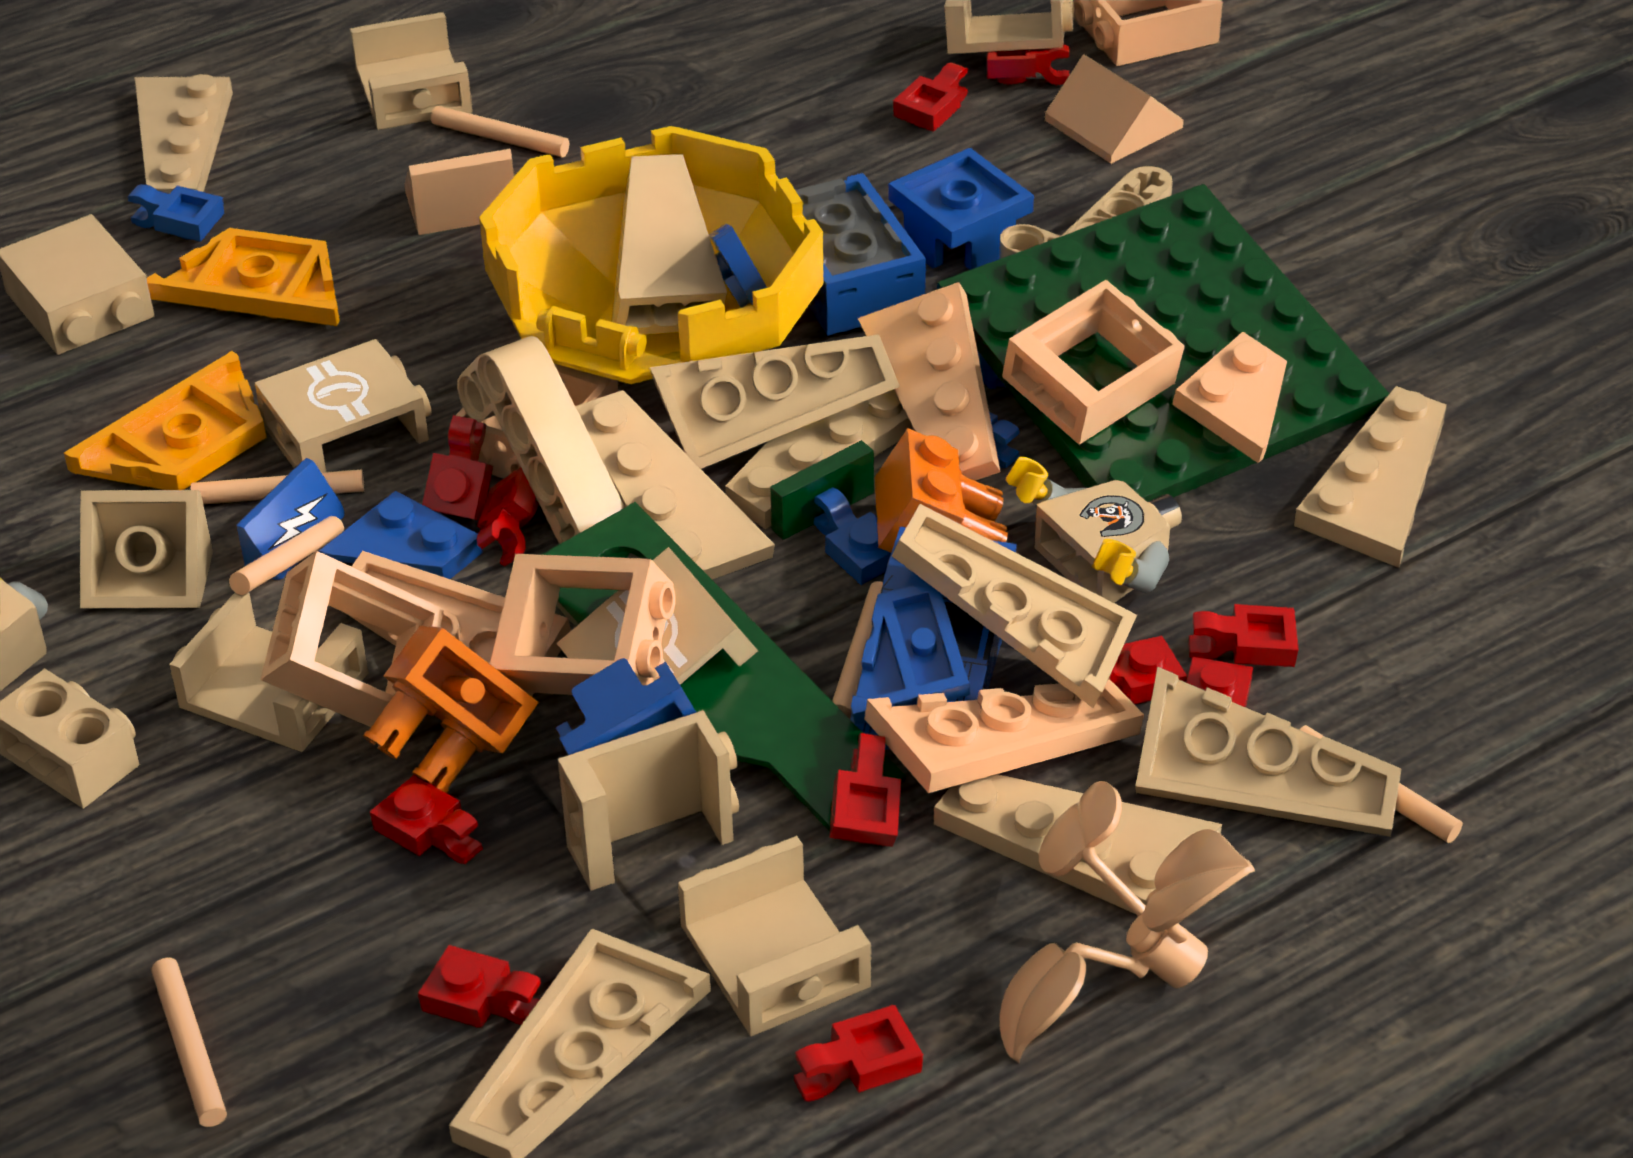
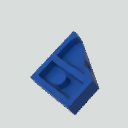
(736, 265)
(409, 535)
(910, 651)

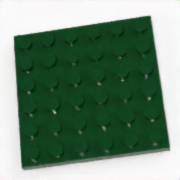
(1206, 285)

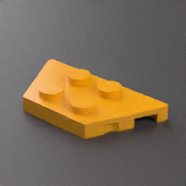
(255, 276)
(177, 433)

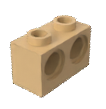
(66, 737)

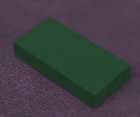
(793, 498)

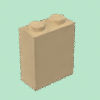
(75, 284)

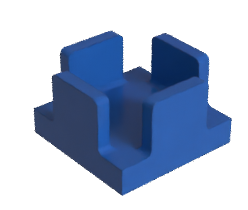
(959, 204)
(621, 706)

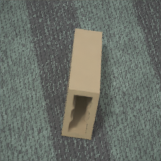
(663, 248)

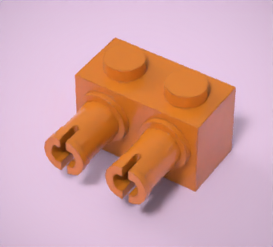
(929, 474)
(460, 688)

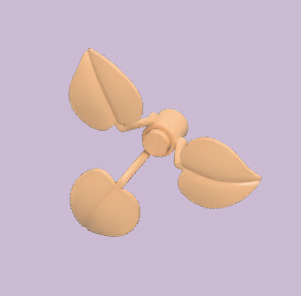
(1183, 883)

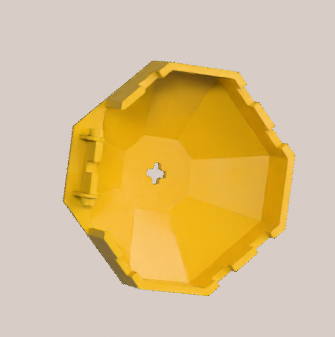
(557, 244)

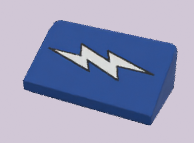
(287, 511)

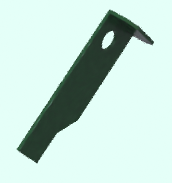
(765, 704)

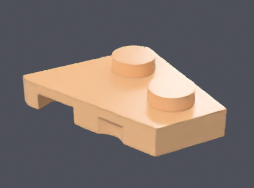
(1236, 394)

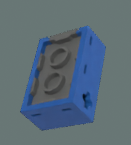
(865, 253)

